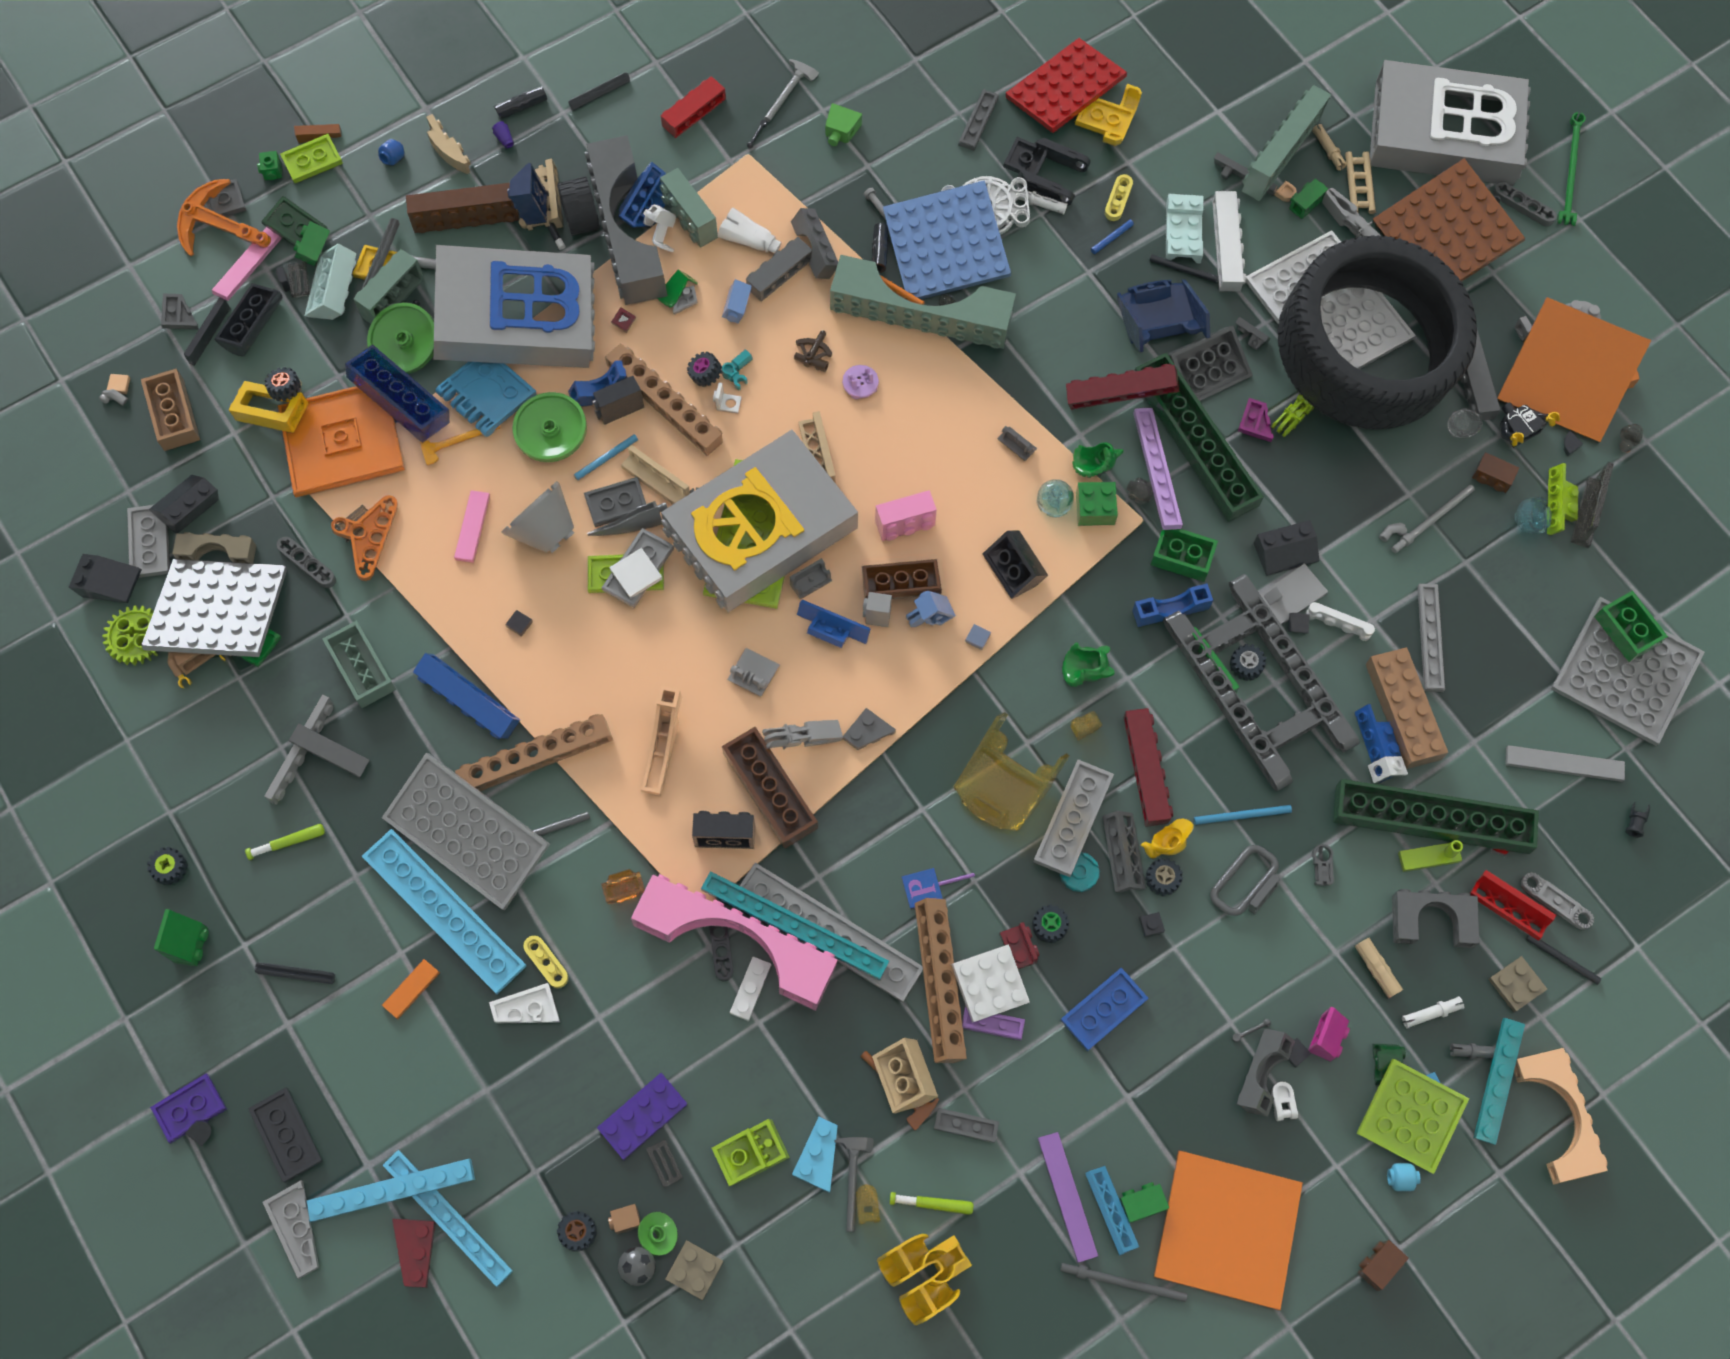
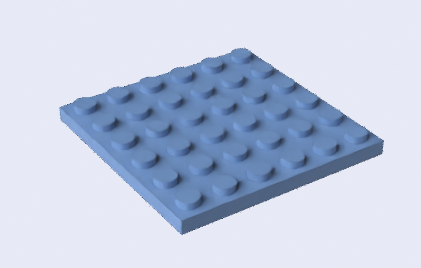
(947, 241)

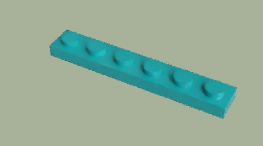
(1499, 1081)

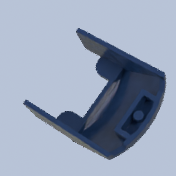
(1161, 311)

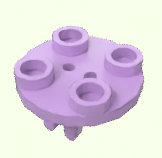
(853, 386)

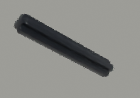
(599, 90)
(295, 973)

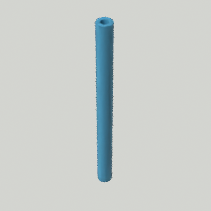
(1242, 814)

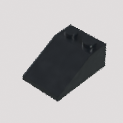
(104, 579)

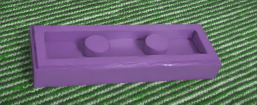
(996, 1025)

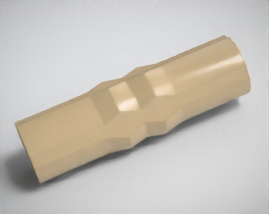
(1378, 968)

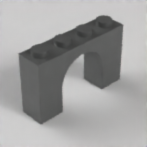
(1460, 908)

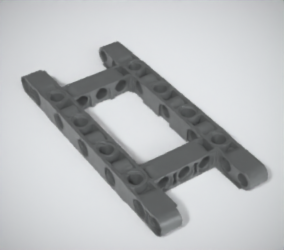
(1289, 660)

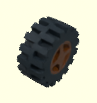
(573, 1224)

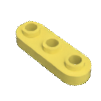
(1118, 192)
(540, 955)

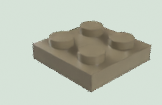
(1517, 984)
(694, 1270)

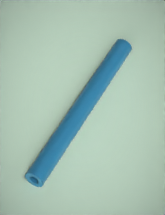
(605, 457)

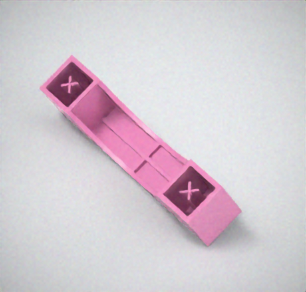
(672, 910)

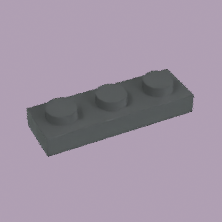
(966, 1125)

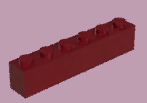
(1122, 386)
(1147, 767)

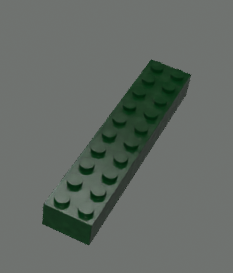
(1204, 447)
(1436, 816)

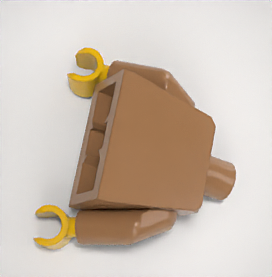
(187, 662)

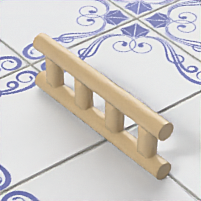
(1367, 175)

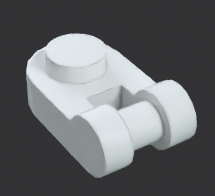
(1283, 1094)

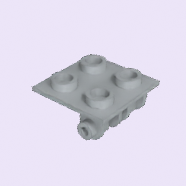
(753, 672)

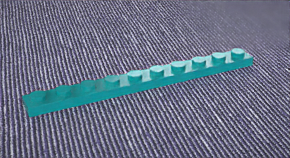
(795, 925)

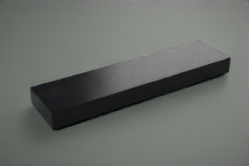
(206, 331)

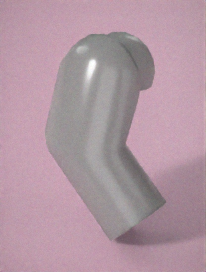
(113, 395)
(1391, 529)

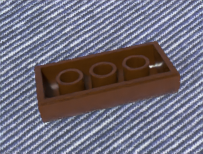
(902, 578)

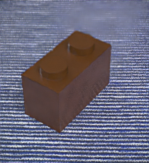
(1495, 472)
(1382, 1264)

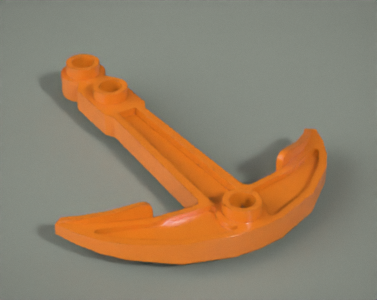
(198, 212)

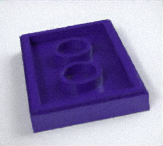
(191, 1103)

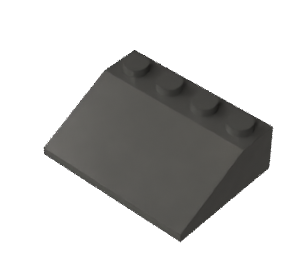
(1212, 363)

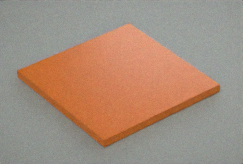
(1574, 368)
(341, 442)
(1228, 1230)

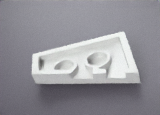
(528, 1006)

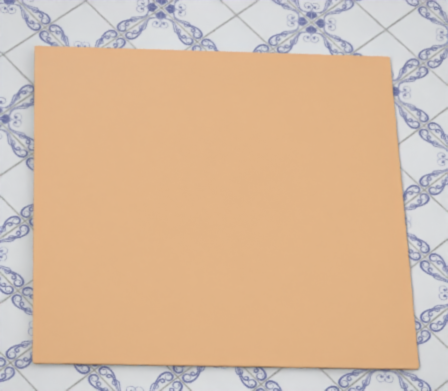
(593, 655)

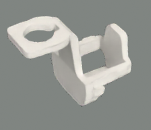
(664, 220)

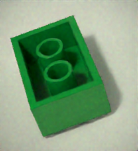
(1184, 553)
(1630, 626)

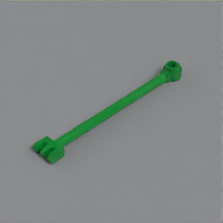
(1567, 214)

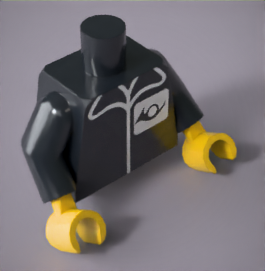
(1524, 423)

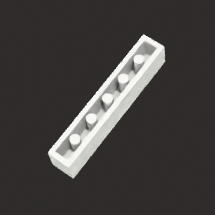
(1227, 239)

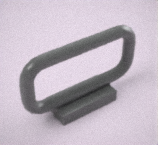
(1259, 893)

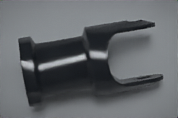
(1637, 822)

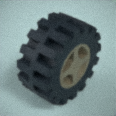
(1167, 870)

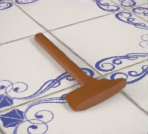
(921, 1112)

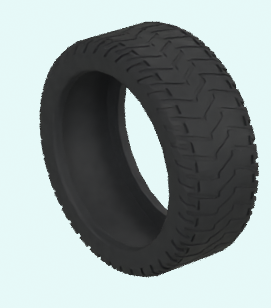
(1421, 286)

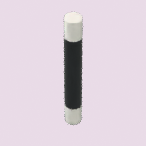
(556, 236)

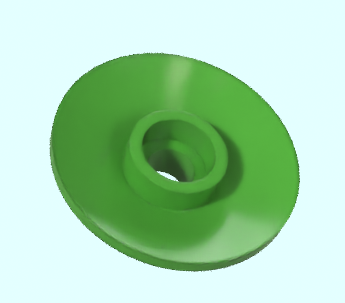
(664, 1229)

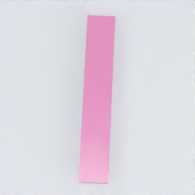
(244, 267)

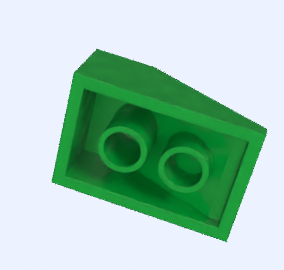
(181, 938)

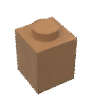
(624, 1219)

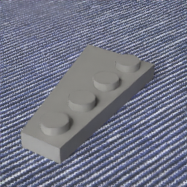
(292, 1224)

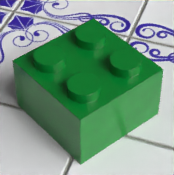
(1096, 503)

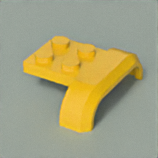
(1110, 118)

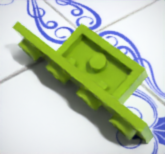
(1561, 499)

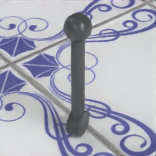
(1236, 1037)

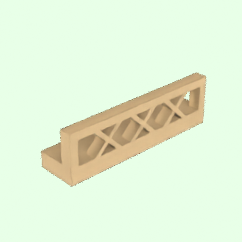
(821, 440)
(655, 476)

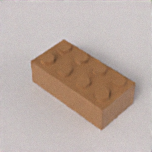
(170, 409)

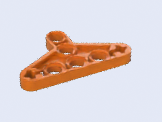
(364, 543)

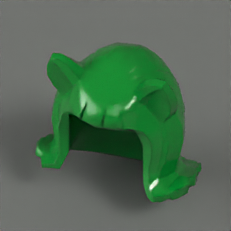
(1095, 459)
(1086, 664)

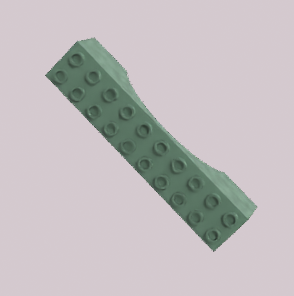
(978, 318)

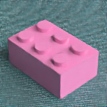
(905, 515)

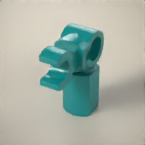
(730, 372)

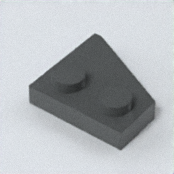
(176, 313)
(867, 730)

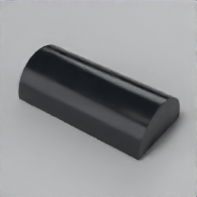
(248, 319)

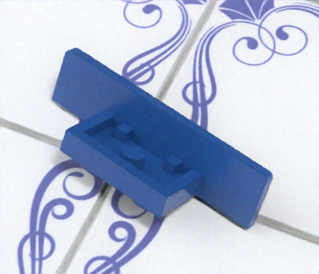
(831, 626)
(1377, 737)

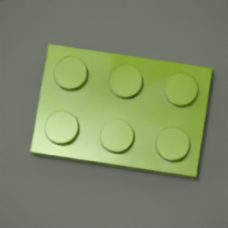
(311, 158)

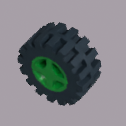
(1047, 917)

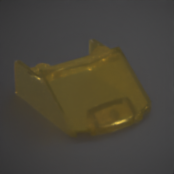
(1001, 788)

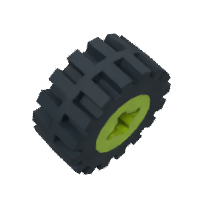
(172, 871)

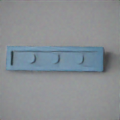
(1112, 1210)

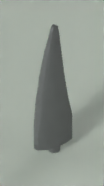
(641, 517)

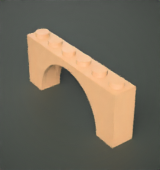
(1584, 1153)

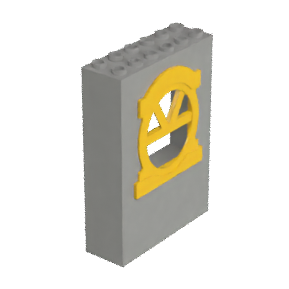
(807, 511)

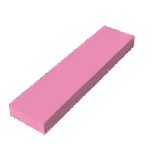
(472, 526)

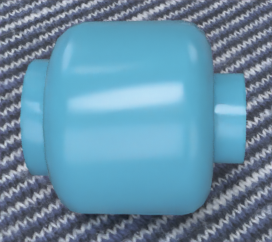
(1403, 1177)

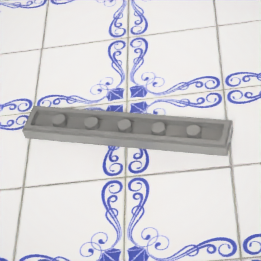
(1431, 638)
(1565, 763)

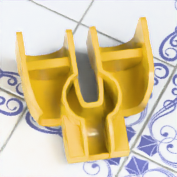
(933, 1294)

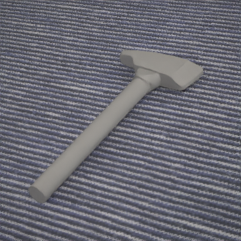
(801, 70)

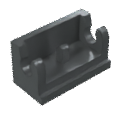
(810, 579)

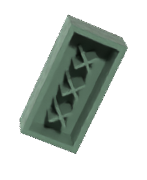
(688, 207)
(389, 285)
(359, 664)

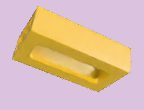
(281, 421)

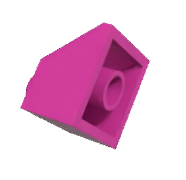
(1329, 1035)

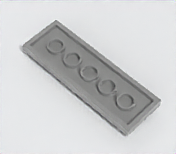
(1073, 818)

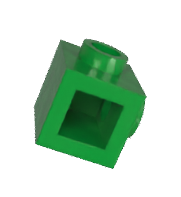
(270, 165)

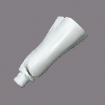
(744, 231)

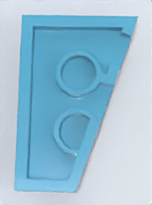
(817, 1158)

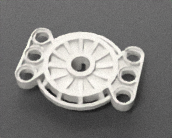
(1003, 200)

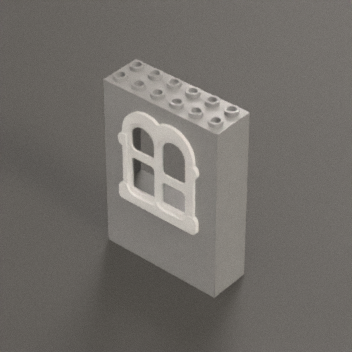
(1410, 122)

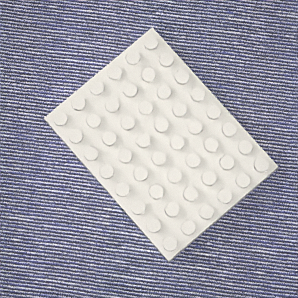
(1355, 319)

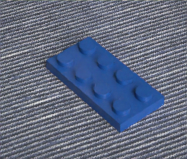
(1104, 1009)

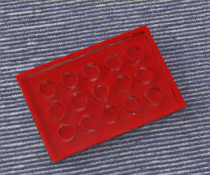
(1066, 85)

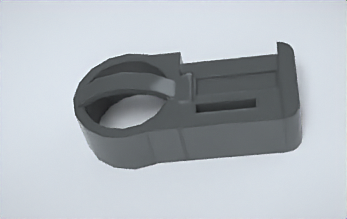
(1323, 869)

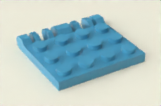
(486, 391)

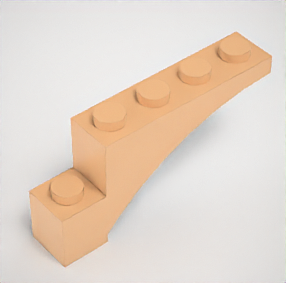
(663, 739)

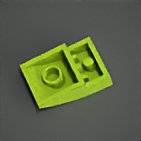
(750, 1152)

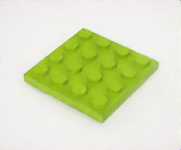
(1413, 1116)

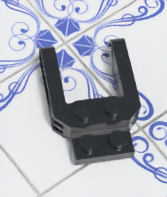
(1029, 157)

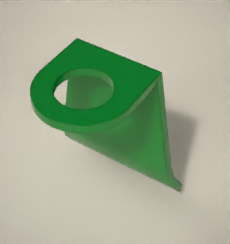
(675, 288)

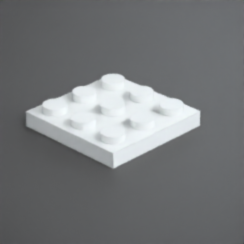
(990, 983)

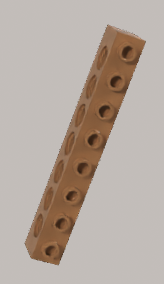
(691, 430)
(545, 757)
(940, 981)

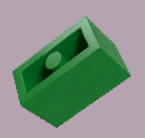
(311, 243)
(1144, 1202)

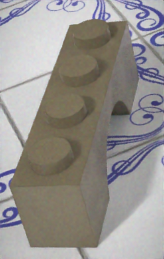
(193, 547)

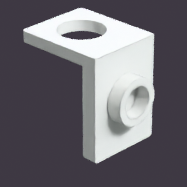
(721, 398)
(1390, 767)

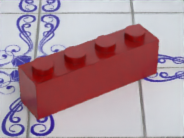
(693, 107)

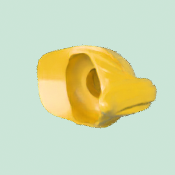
(1170, 839)

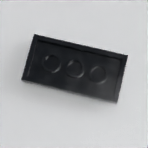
(285, 1135)

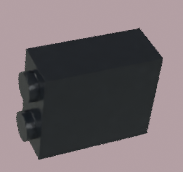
(618, 400)

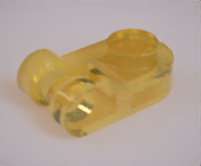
(866, 1197)

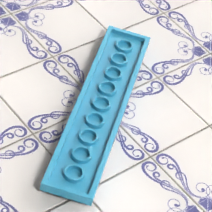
(444, 911)

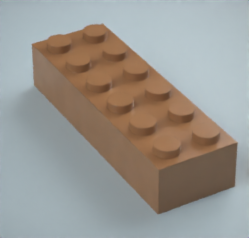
(1406, 707)

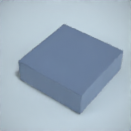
(978, 637)

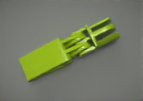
(1293, 415)

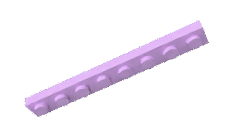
(1157, 469)

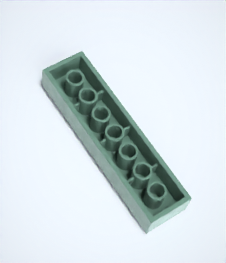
(1285, 142)

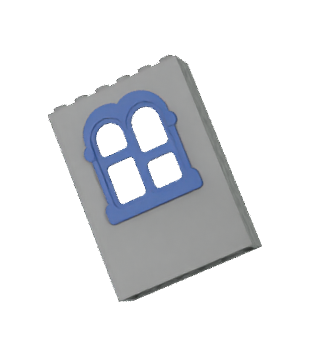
(471, 299)

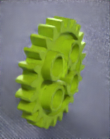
(133, 634)

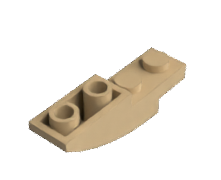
(446, 146)

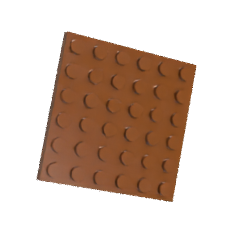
(1454, 221)

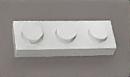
(750, 989)

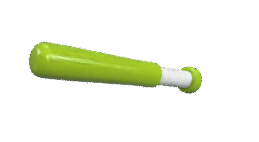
(294, 838)
(947, 1205)

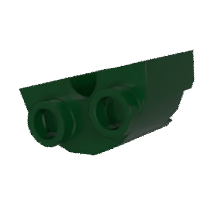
(1383, 1055)

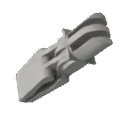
(1346, 214)
(811, 734)

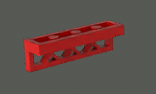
(1513, 902)

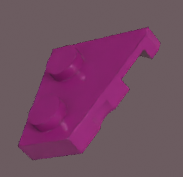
(1256, 420)

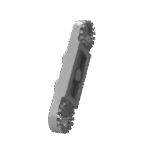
(1557, 901)

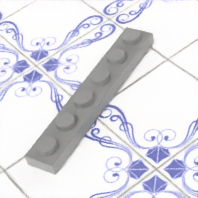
(297, 755)

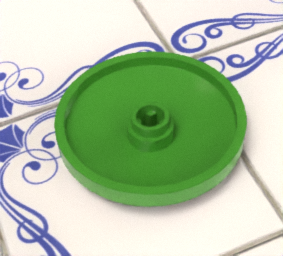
(404, 335)
(549, 427)

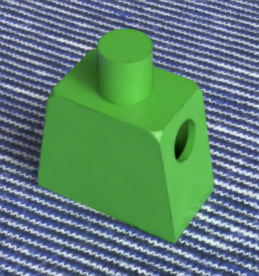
(842, 124)

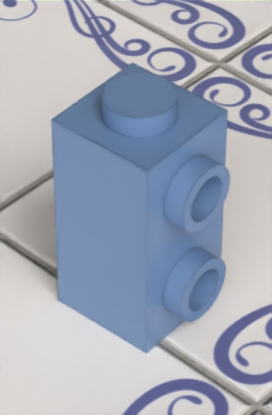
(736, 301)

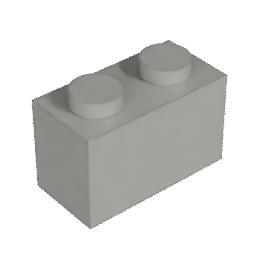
(877, 609)

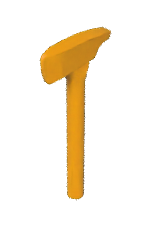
(430, 448)

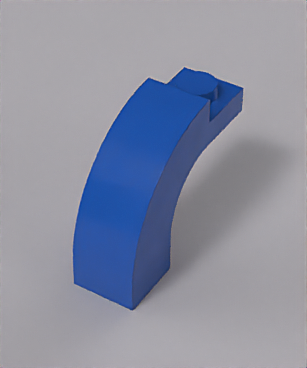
(583, 390)

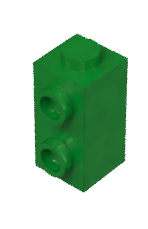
(1308, 198)

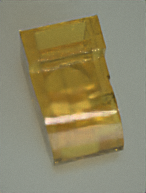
(1085, 725)

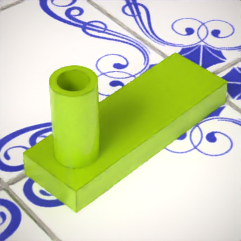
(1431, 856)

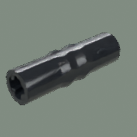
(520, 102)
(880, 246)

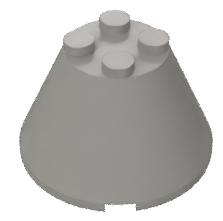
(543, 521)

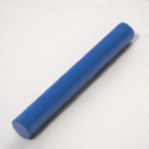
(1112, 236)

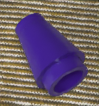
(503, 134)

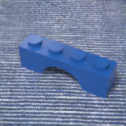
(1191, 601)

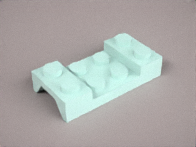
(1184, 227)

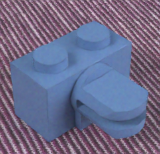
(930, 609)

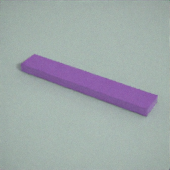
(1067, 1197)

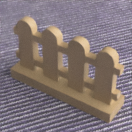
(553, 200)

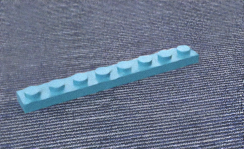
(390, 1190)
(453, 1224)

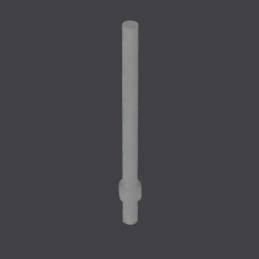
(1409, 538)

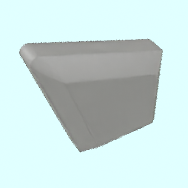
(686, 300)

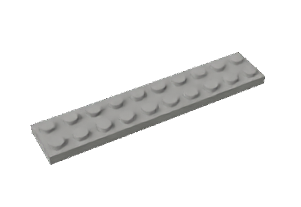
(901, 971)

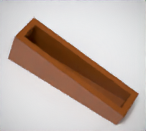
(310, 132)

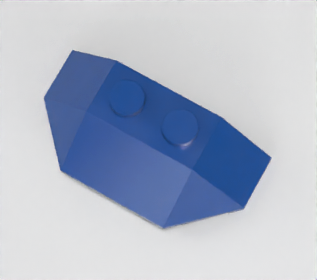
(642, 196)

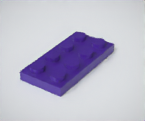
(642, 1116)

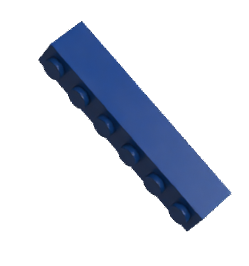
(466, 695)

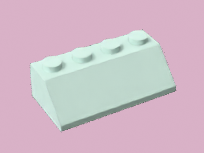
(331, 283)

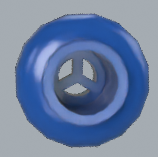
(391, 152)

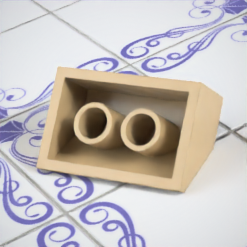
(904, 1075)

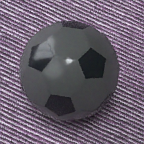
(636, 1266)

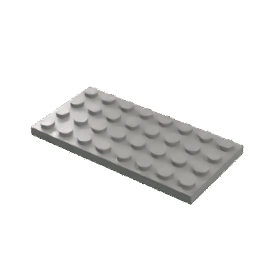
(466, 831)

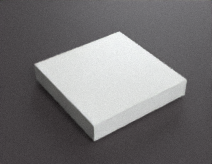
(635, 573)

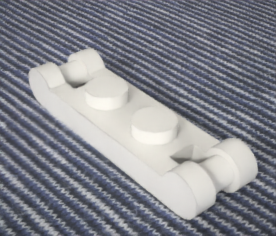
(1345, 622)

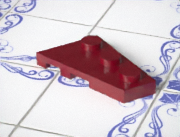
(414, 1248)

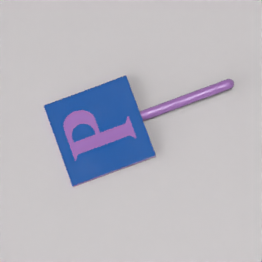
(925, 885)

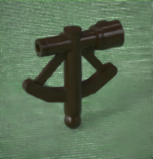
(809, 357)

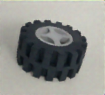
(1247, 655)

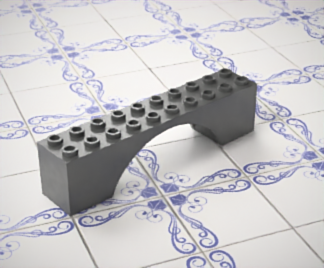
(634, 263)

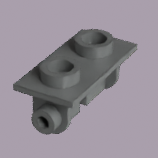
(1016, 443)

